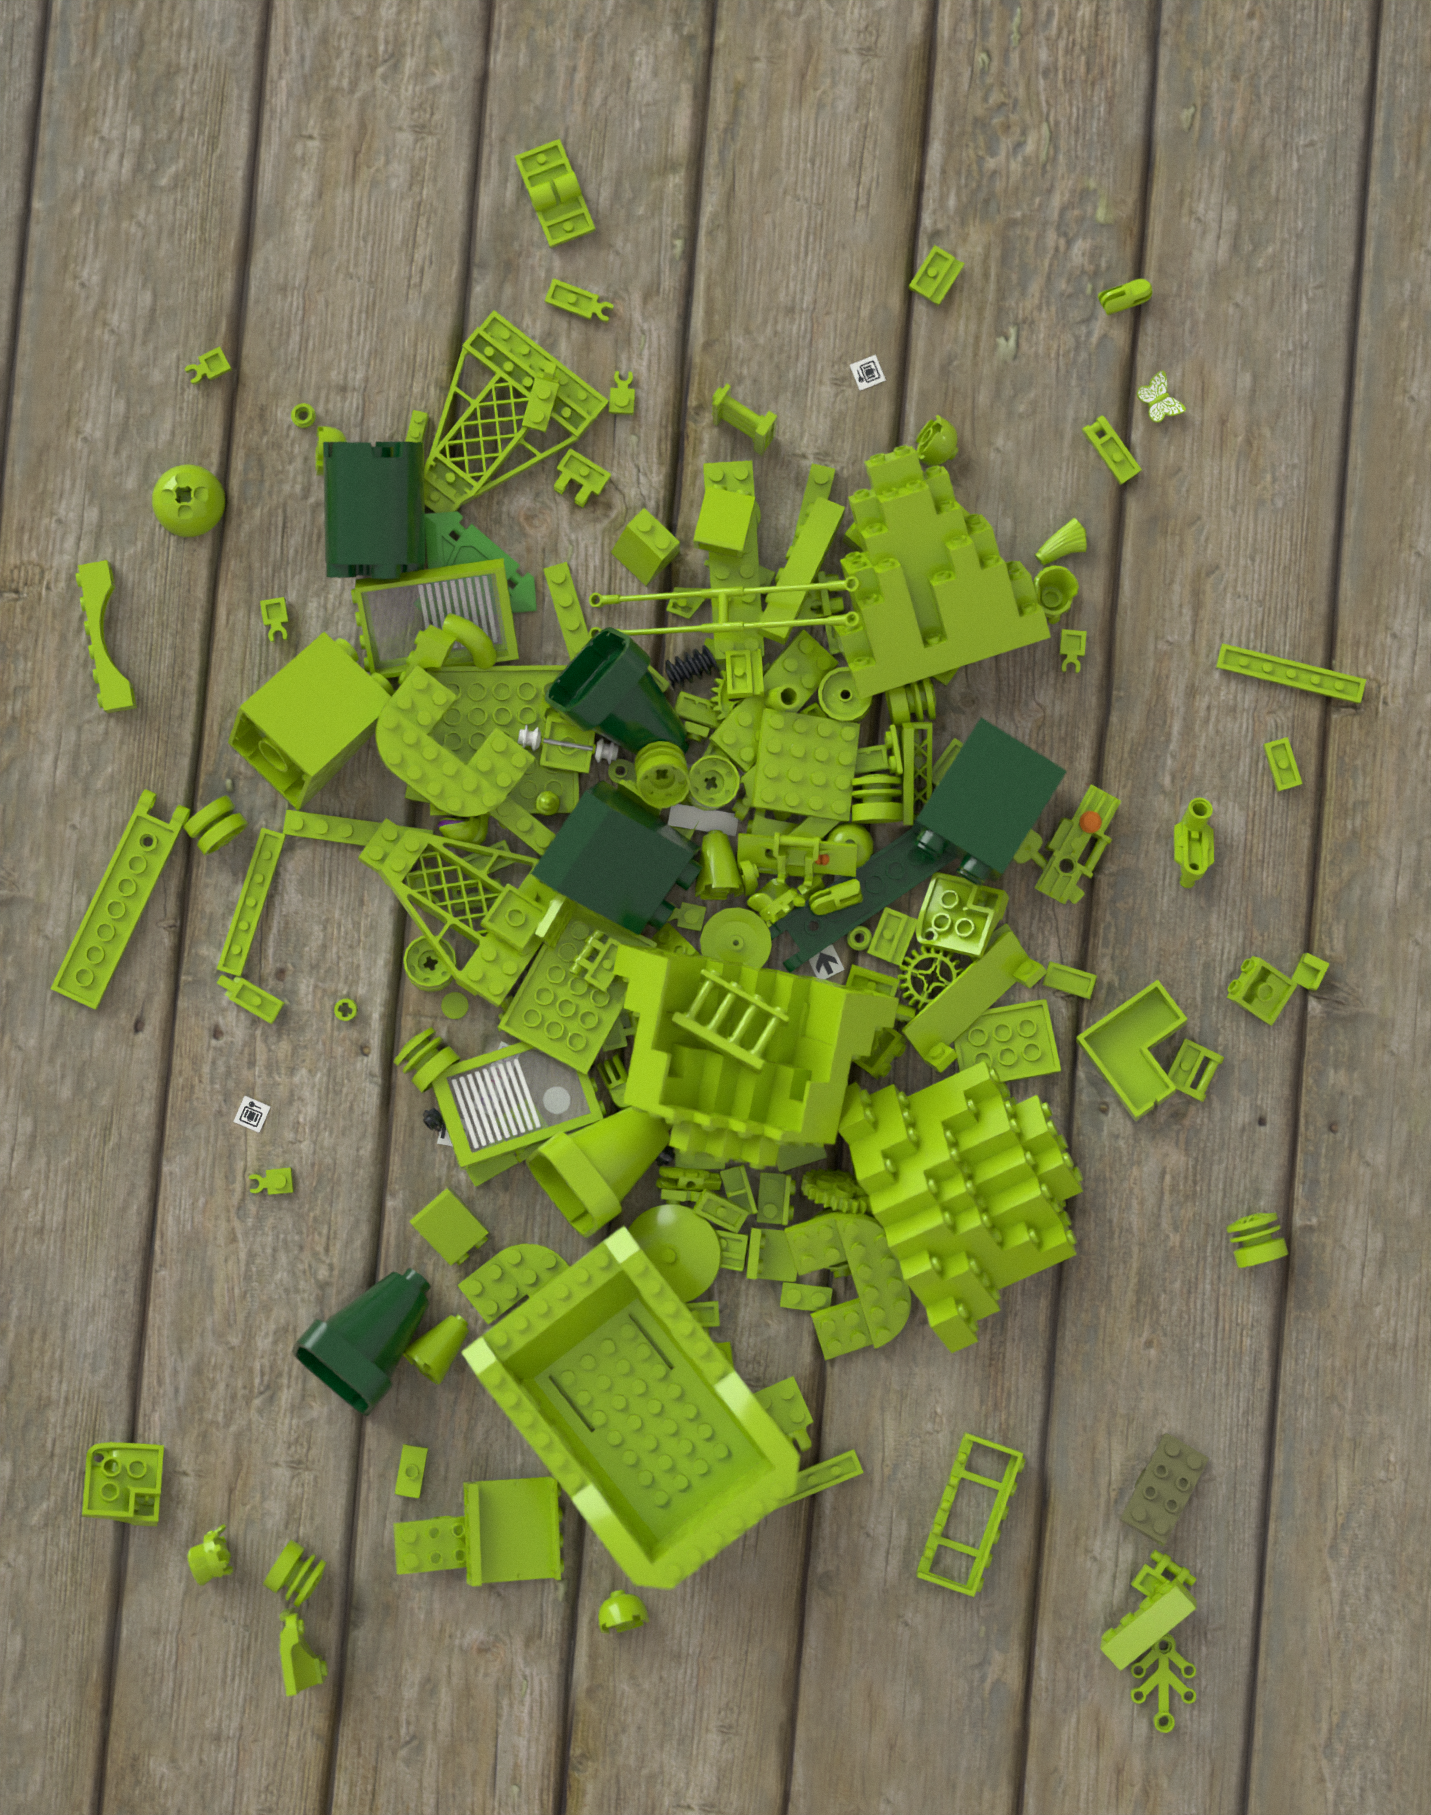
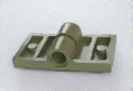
(1163, 1489)

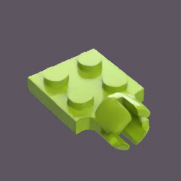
(787, 1410)

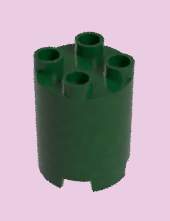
(373, 508)

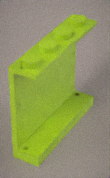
(512, 1530)

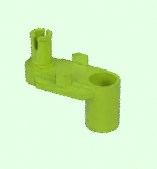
(1194, 842)

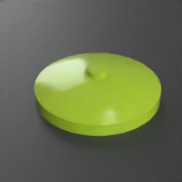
(680, 1247)

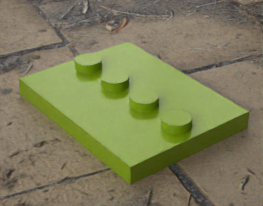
(1012, 1040)

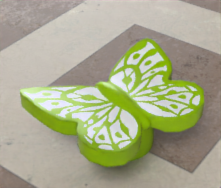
(1158, 399)

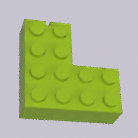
(1122, 1045)

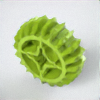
(910, 970)

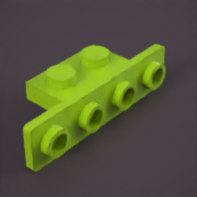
(880, 983)

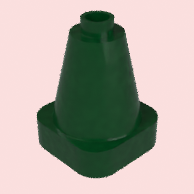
(616, 695)
(366, 1339)

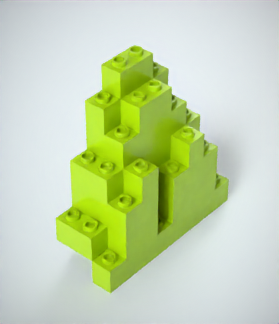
(929, 581)

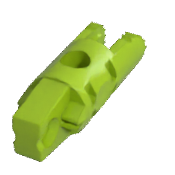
(688, 1179)

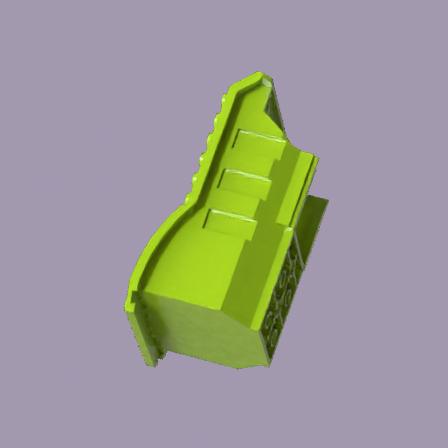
(674, 1453)

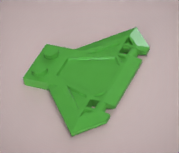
(470, 548)

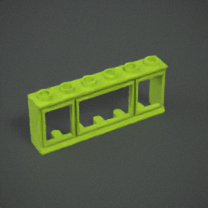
(991, 1534)

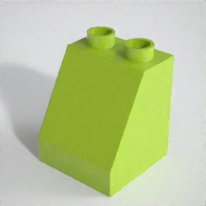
(310, 719)

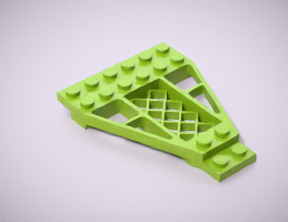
(516, 362)
(495, 963)

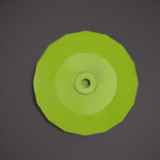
(737, 937)

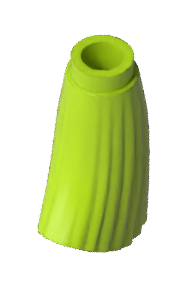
(1067, 540)

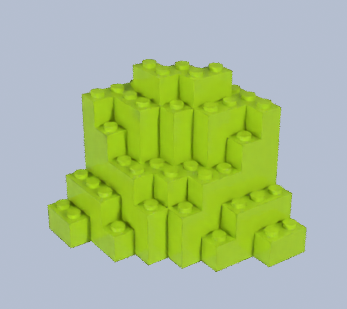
(717, 1101)
(963, 1190)

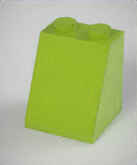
(724, 521)
(645, 547)
(450, 1227)

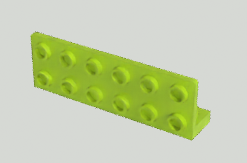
(969, 998)

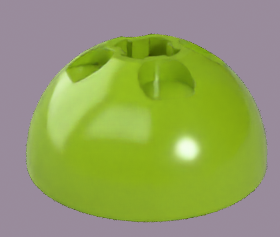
(197, 510)

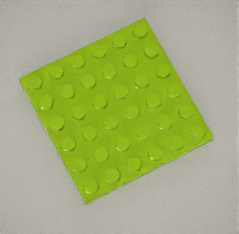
(506, 700)

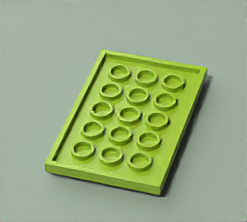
(561, 1010)

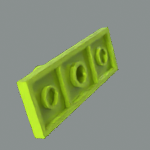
(786, 688)

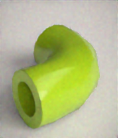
(472, 638)

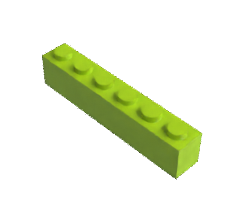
(802, 566)

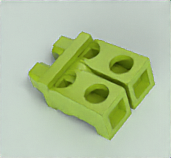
(818, 602)

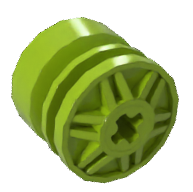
(911, 699)
(662, 774)
(725, 783)
(877, 799)
(416, 959)
(425, 1058)
(1256, 1239)
(295, 1573)

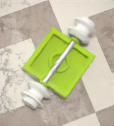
(566, 746)

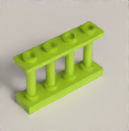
(759, 428)
(709, 1034)

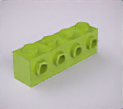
(1148, 1623)

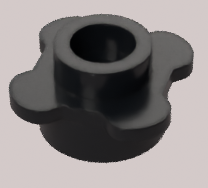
(433, 1119)

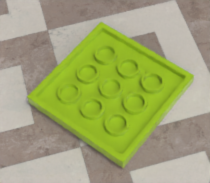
(805, 765)

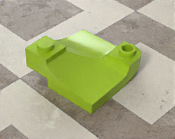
(959, 915)
(124, 1483)
(299, 1663)

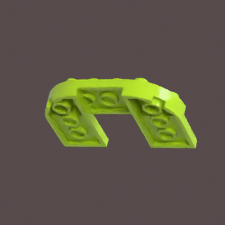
(432, 769)
(511, 1276)
(877, 1276)

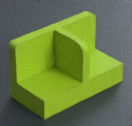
(738, 1188)

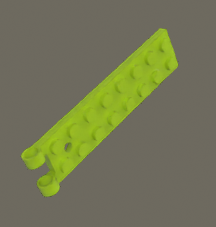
(118, 903)

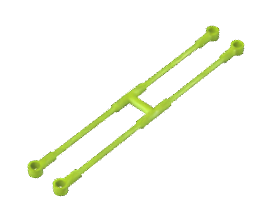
(722, 595)

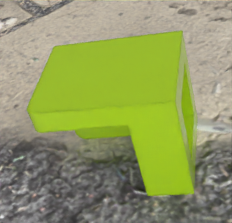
(1309, 972)

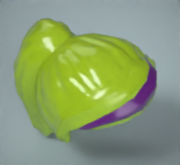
(467, 830)

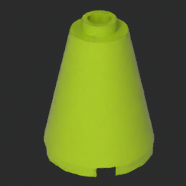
(720, 871)
(438, 1348)

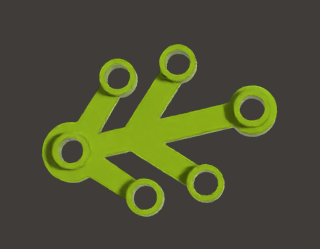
(1163, 1677)

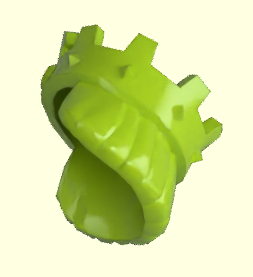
(1055, 591)
(775, 901)
(210, 1558)

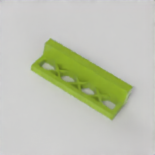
(908, 767)

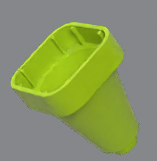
(598, 1166)

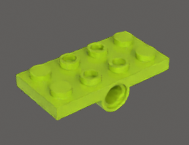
(555, 193)
(430, 1544)

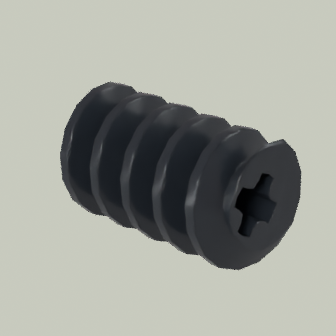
(690, 666)

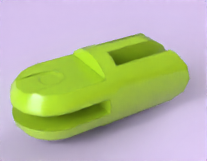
(1125, 296)
(836, 897)
(615, 1079)

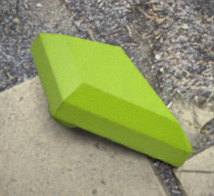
(685, 606)

